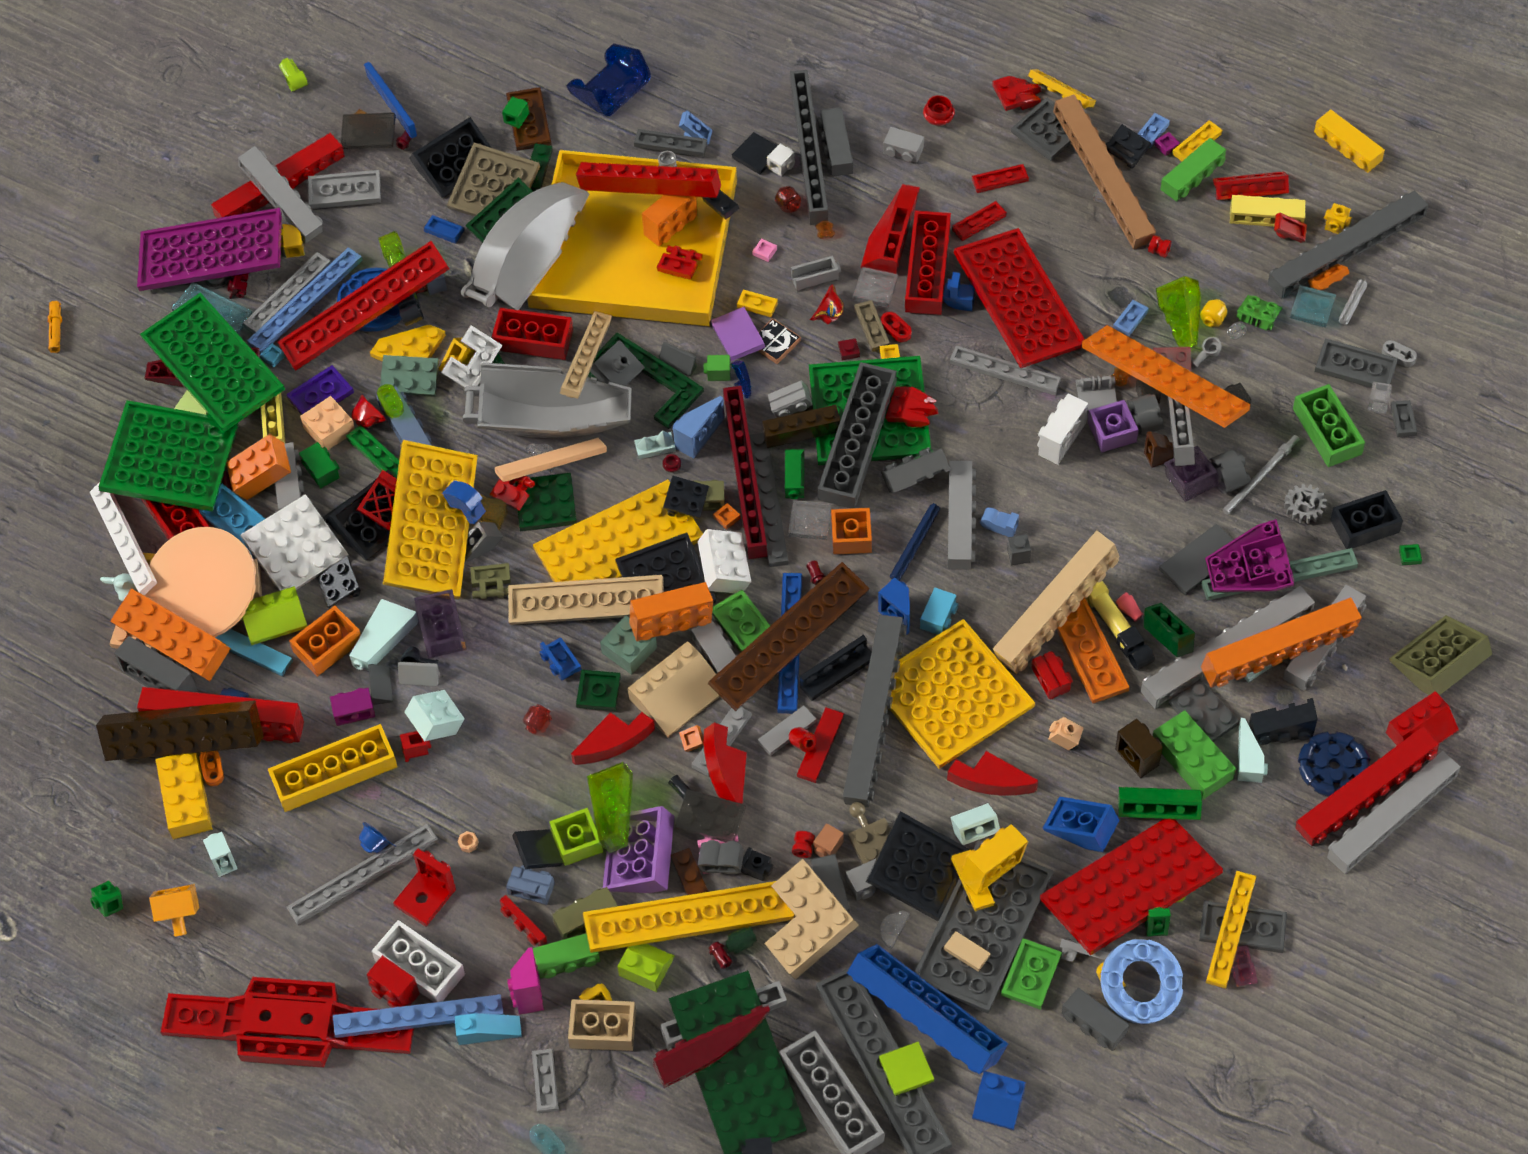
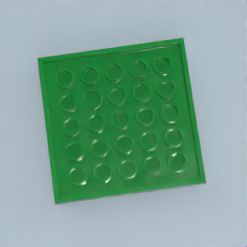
(832, 385)
(167, 456)

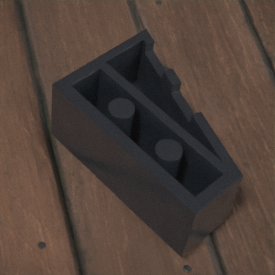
(1285, 724)

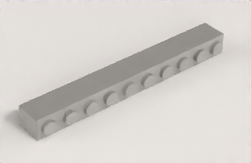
(1187, 669)

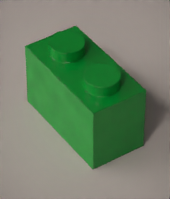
(319, 465)

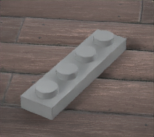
(735, 722)

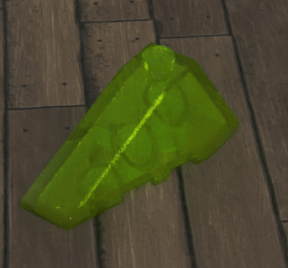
(1181, 305)

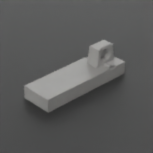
(1071, 948)

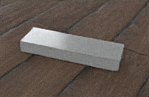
(779, 735)
(545, 1080)

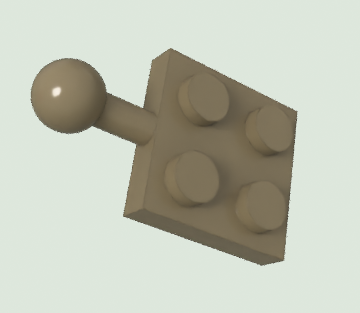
(870, 838)

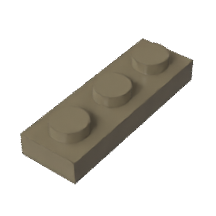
(871, 325)

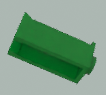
(794, 473)

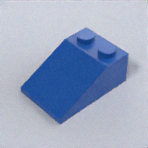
(1082, 823)

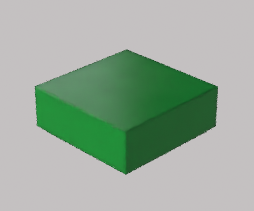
(1410, 554)

